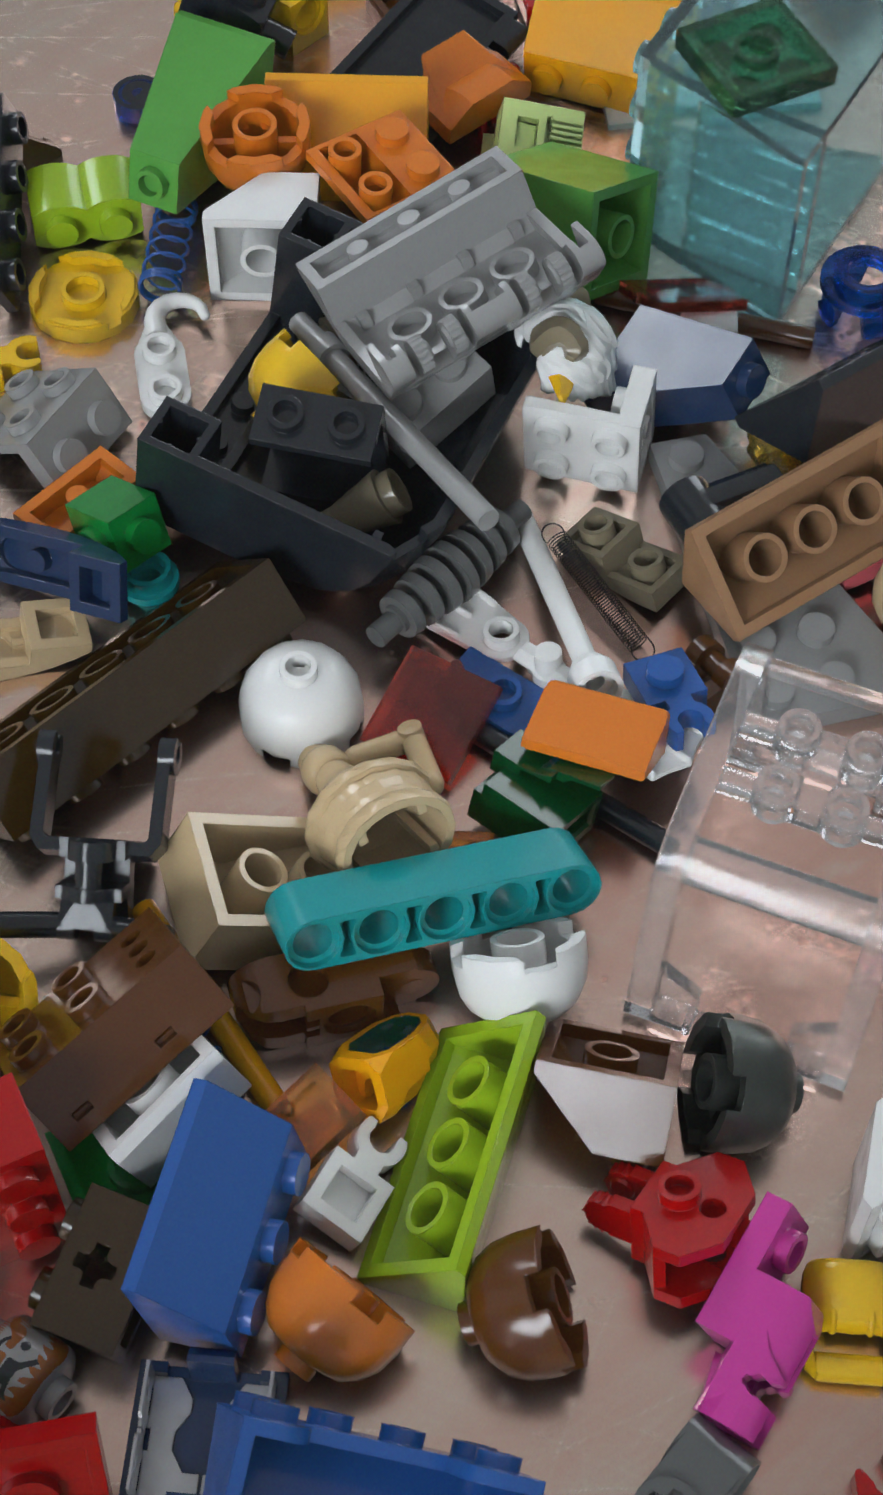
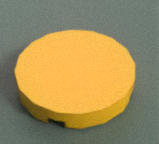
(84, 297)

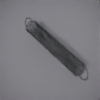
(602, 589)

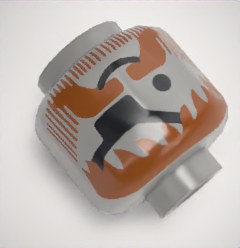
(34, 1372)

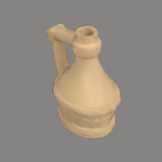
(374, 803)

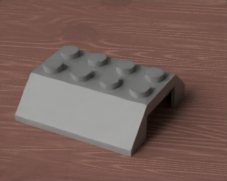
(446, 272)

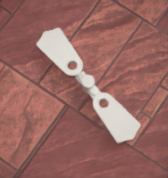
(483, 617)

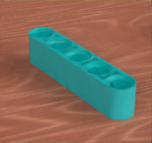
(431, 898)

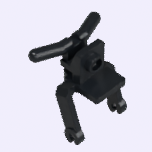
(97, 871)

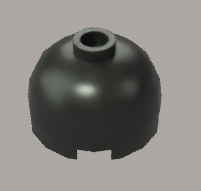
(739, 1085)

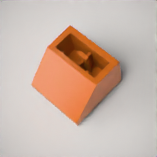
(378, 164)

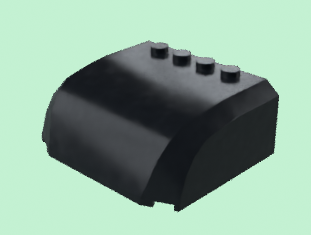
(213, 477)

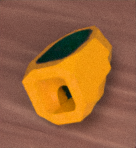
(386, 1063)

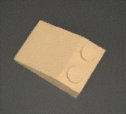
(221, 876)

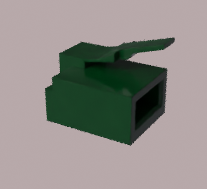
(537, 793)

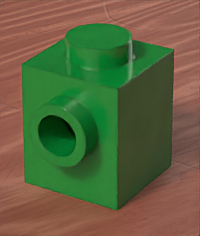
(120, 519)

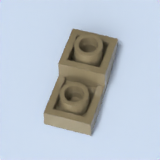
(625, 560)

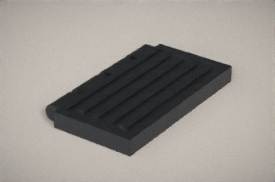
(420, 25)

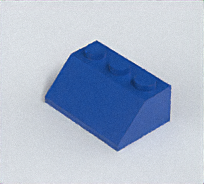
(216, 1221)

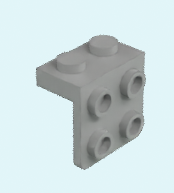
(58, 418)

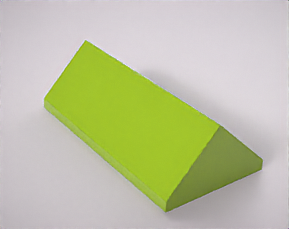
(455, 1160)

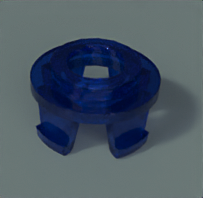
(844, 293)

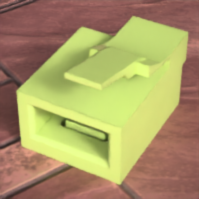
(529, 124)

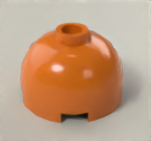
(254, 134)
(330, 1319)

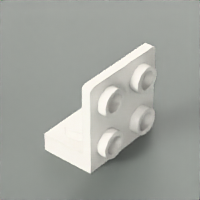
(592, 442)

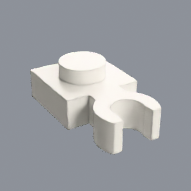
(347, 1189)

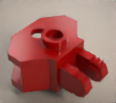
(677, 1220)

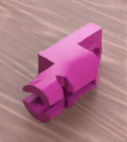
(760, 1323)

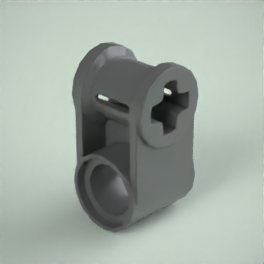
(702, 1463)

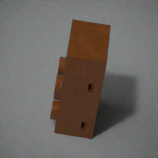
(109, 1028)

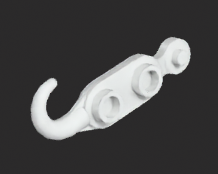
(161, 356)

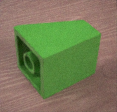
(604, 196)

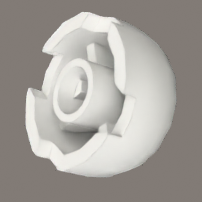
(300, 698)
(521, 969)

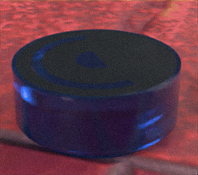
(130, 97)

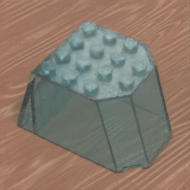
(772, 189)

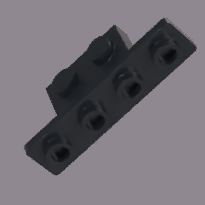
(13, 183)

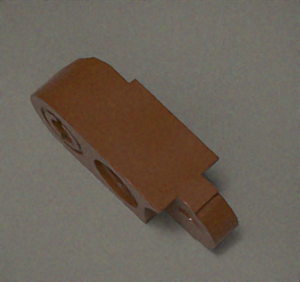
(315, 1007)

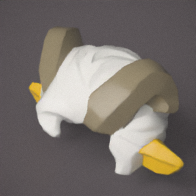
(572, 349)

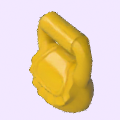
(851, 1303)

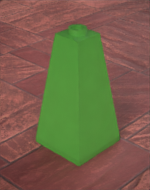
(194, 71)

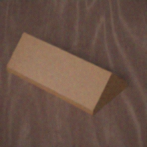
(790, 537)

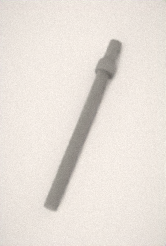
(335, 357)

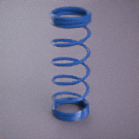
(164, 271)

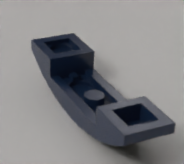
(65, 567)

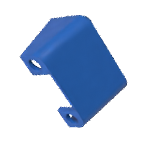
(269, 1451)

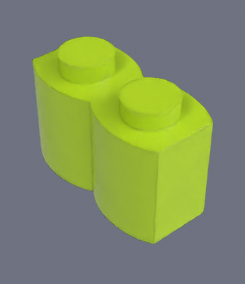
(82, 202)

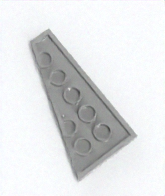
(821, 635)

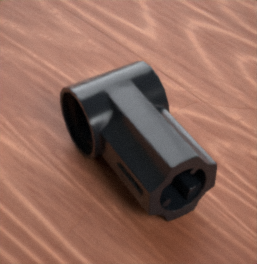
(695, 499)

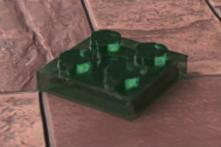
(755, 57)

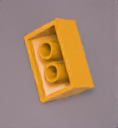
(589, 48)
(349, 101)

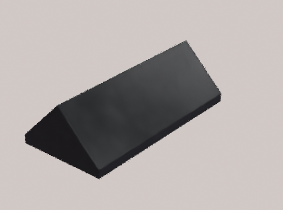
(822, 407)

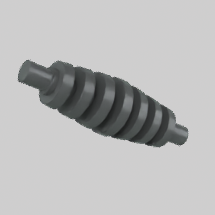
(447, 575)

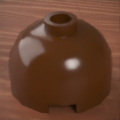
(523, 1308)

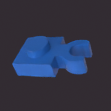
(673, 685)

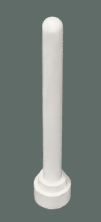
(588, 667)

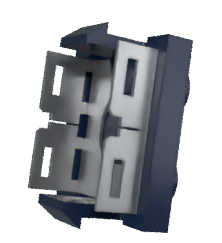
(177, 1415)

